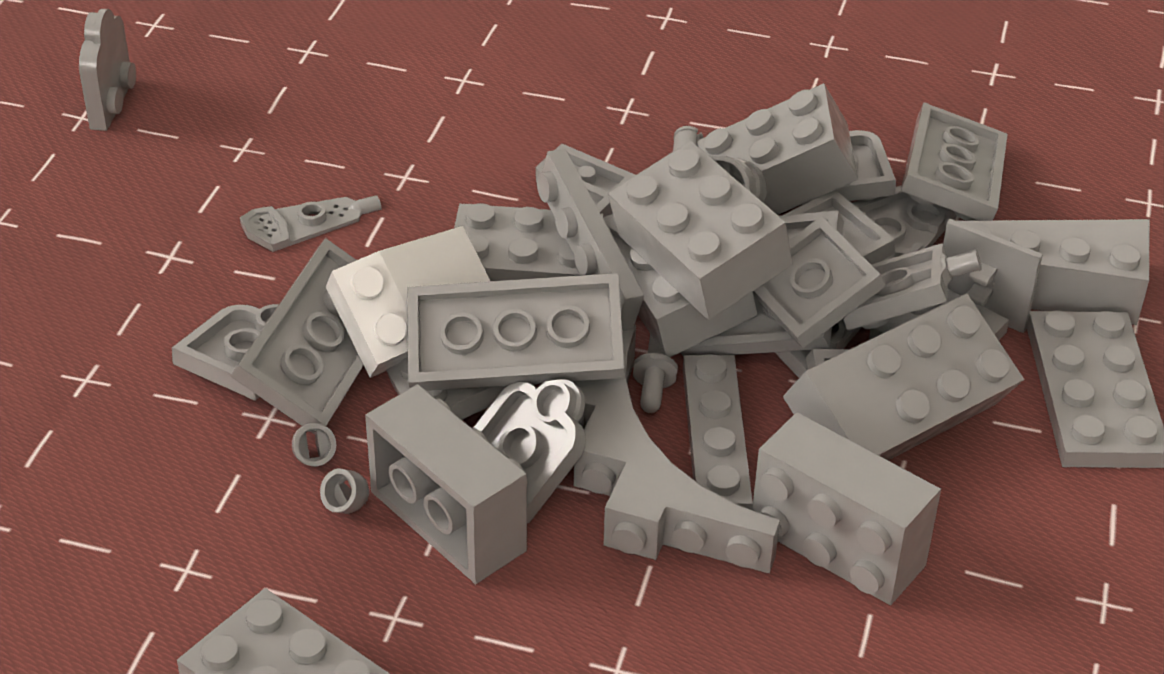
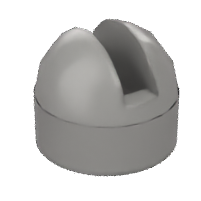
(324, 441)
(338, 496)

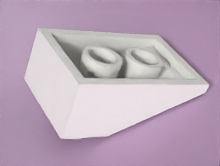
(374, 291)

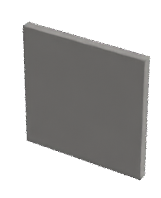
(1006, 276)

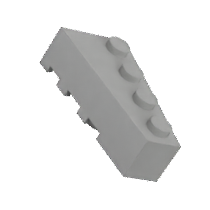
(1083, 262)

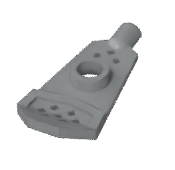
(291, 225)

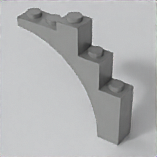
(650, 496)

